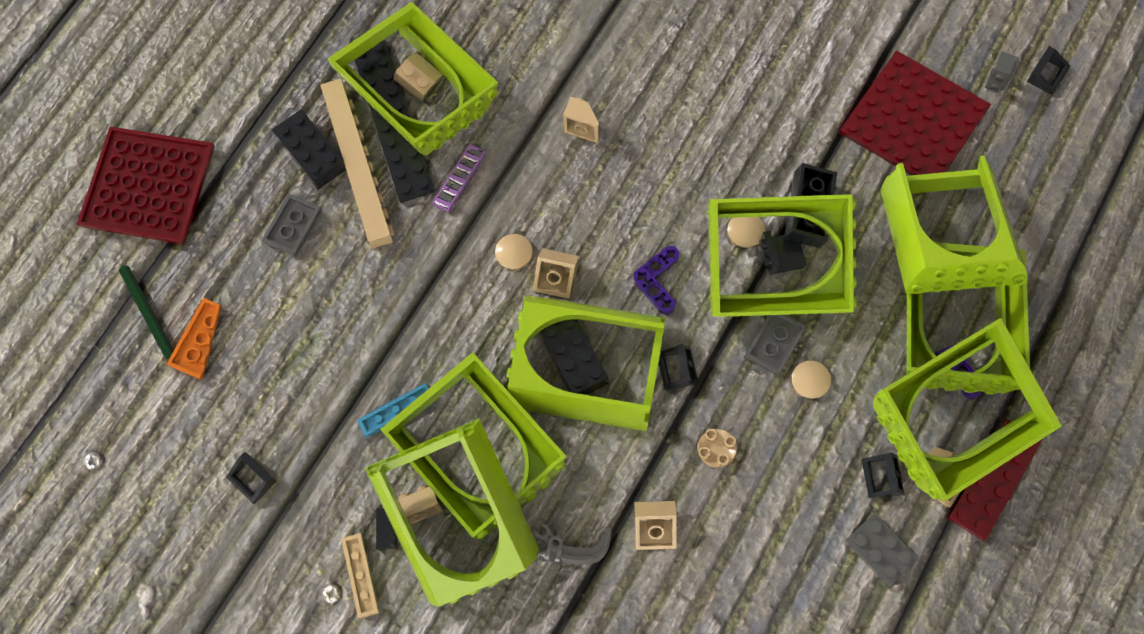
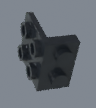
(781, 254)

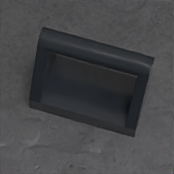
(1053, 56)
(686, 365)
(893, 474)
(268, 480)

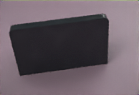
(385, 534)

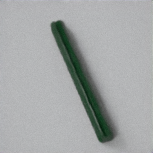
(146, 311)

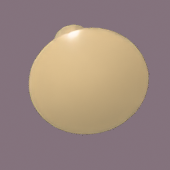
(745, 231)
(513, 251)
(811, 379)
(717, 448)

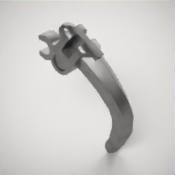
(561, 554)

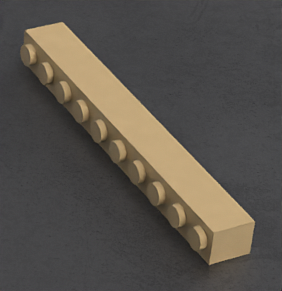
(356, 163)

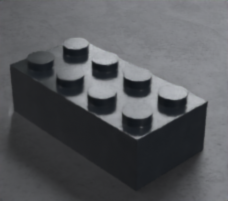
(309, 149)
(809, 181)
(574, 357)

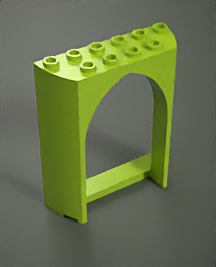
(472, 82)
(933, 268)
(828, 295)
(995, 375)
(540, 397)
(541, 454)
(950, 475)
(516, 542)

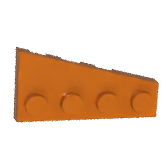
(196, 342)

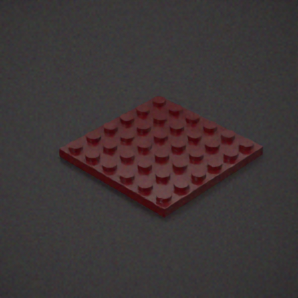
(914, 117)
(146, 185)

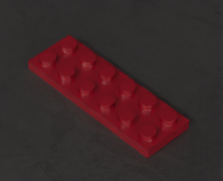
(986, 498)

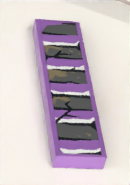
(459, 178)

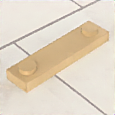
(360, 576)

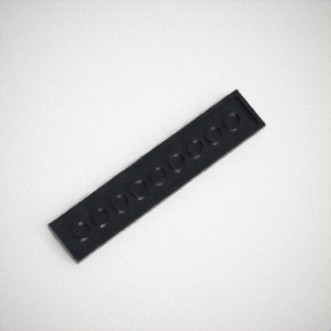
(404, 161)

